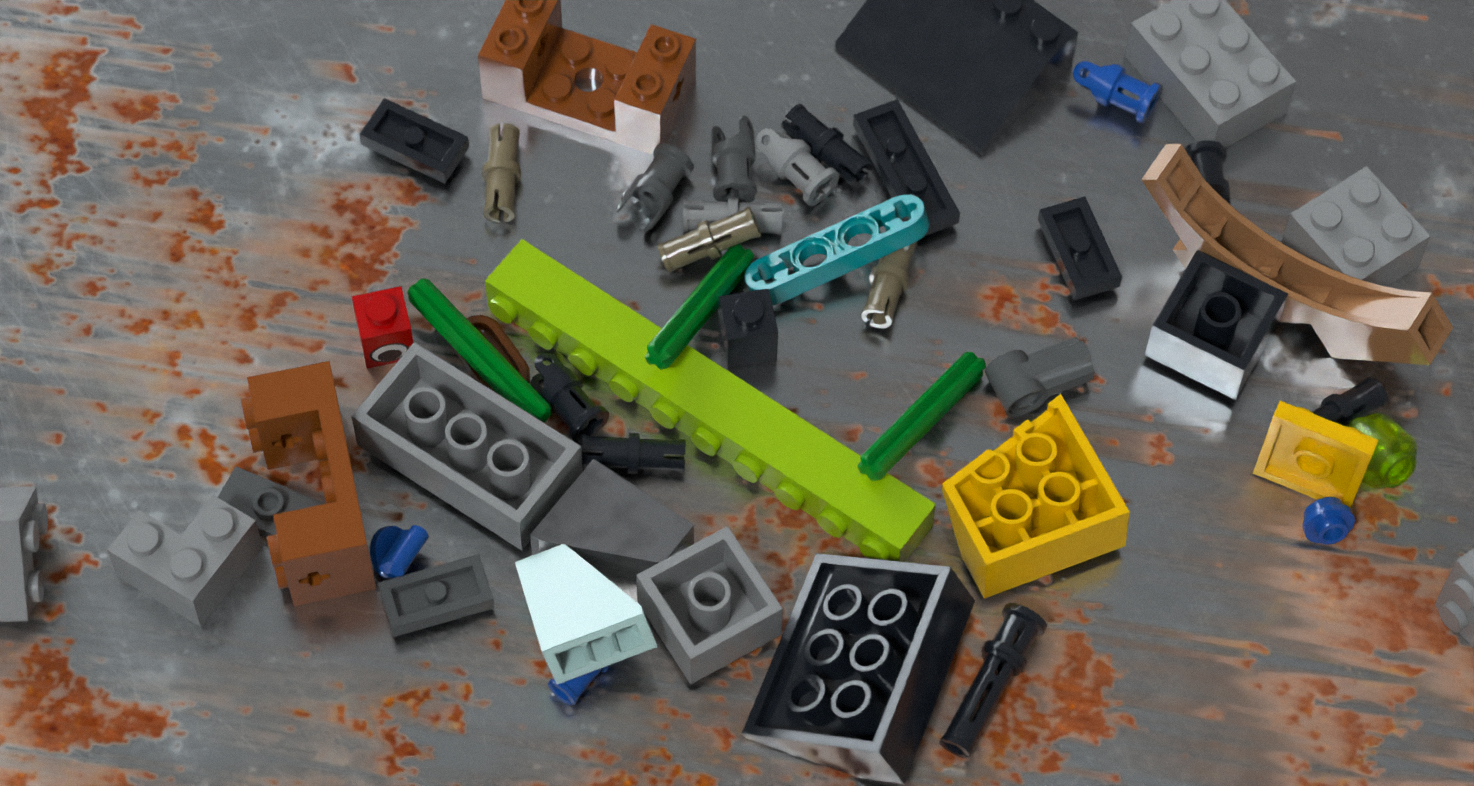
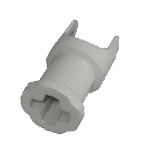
(793, 161)

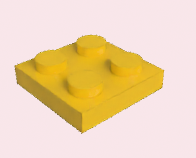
(1314, 454)

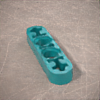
(834, 244)

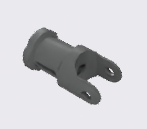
(734, 162)
(659, 180)

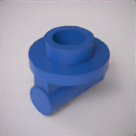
(395, 549)

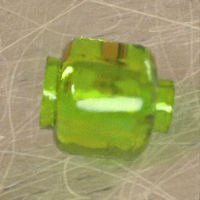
(1394, 453)

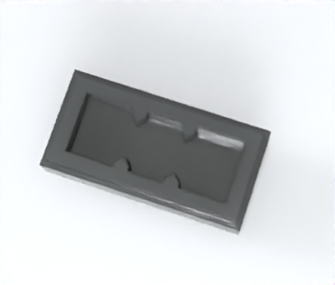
(262, 498)

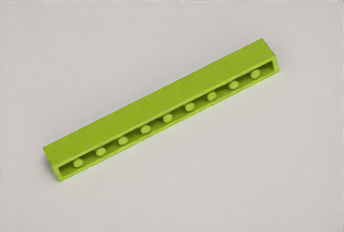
(709, 406)

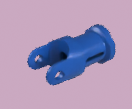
(1109, 82)

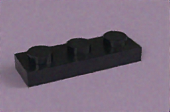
(905, 162)

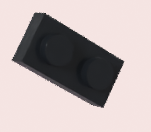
(414, 140)
(1079, 248)

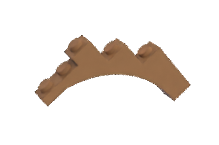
(1347, 313)

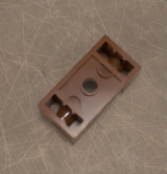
(537, 64)
(322, 547)

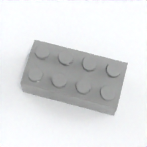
(467, 445)

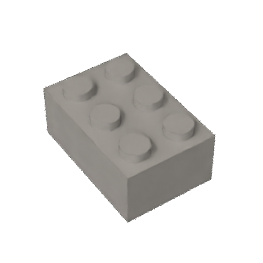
(1210, 69)

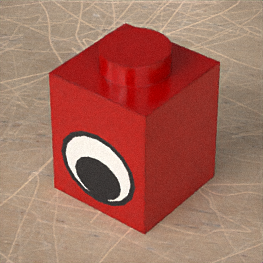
(382, 326)

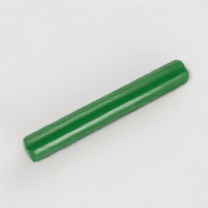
(698, 307)
(476, 349)
(921, 416)

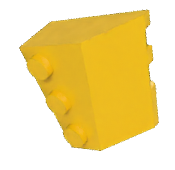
(1034, 504)

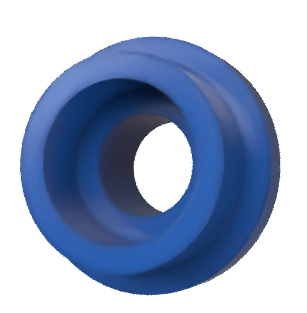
(1327, 521)

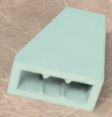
(580, 614)

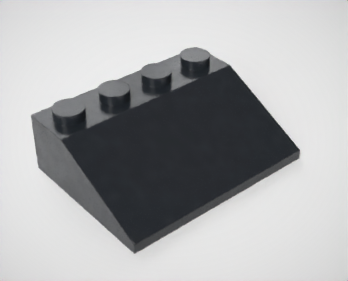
(962, 60)
(861, 665)

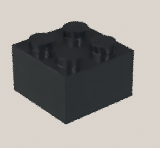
(1216, 324)

